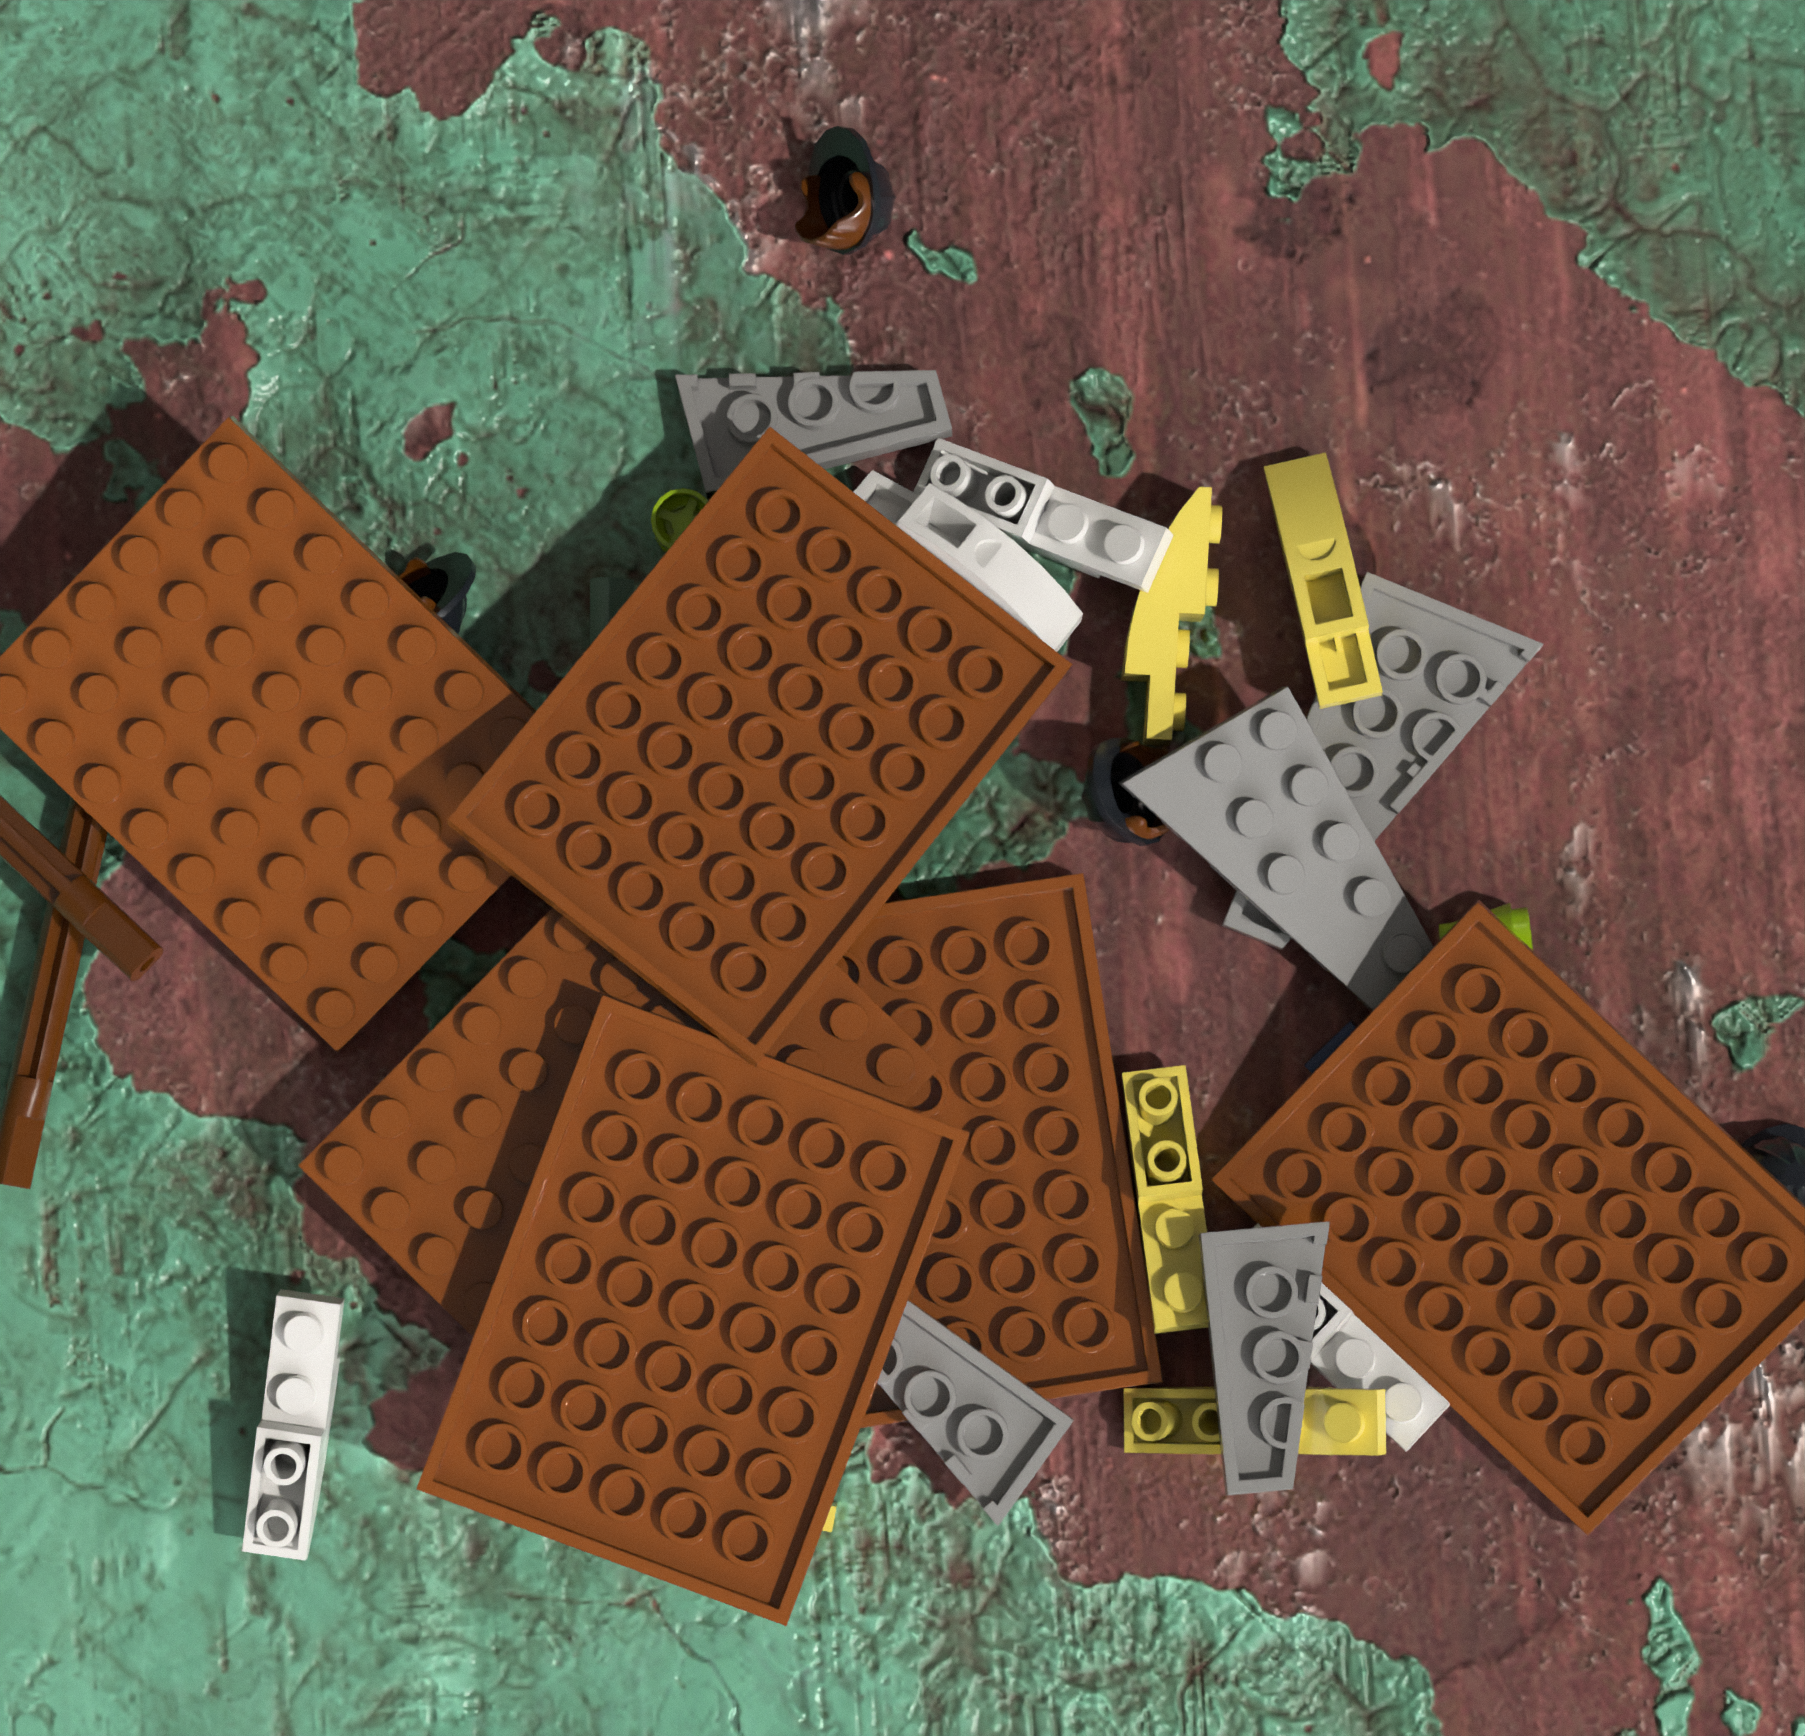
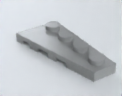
(823, 416)
(1261, 1328)
(970, 1410)

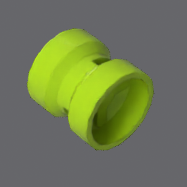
(674, 514)

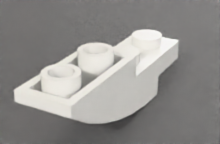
(1050, 518)
(978, 554)
(1357, 1358)
(294, 1425)

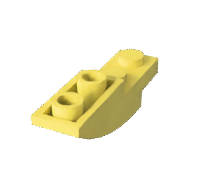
(1323, 580)
(1176, 594)
(1167, 1194)
(1187, 1421)

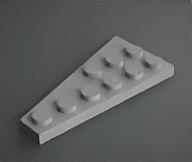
(1436, 682)
(1289, 839)

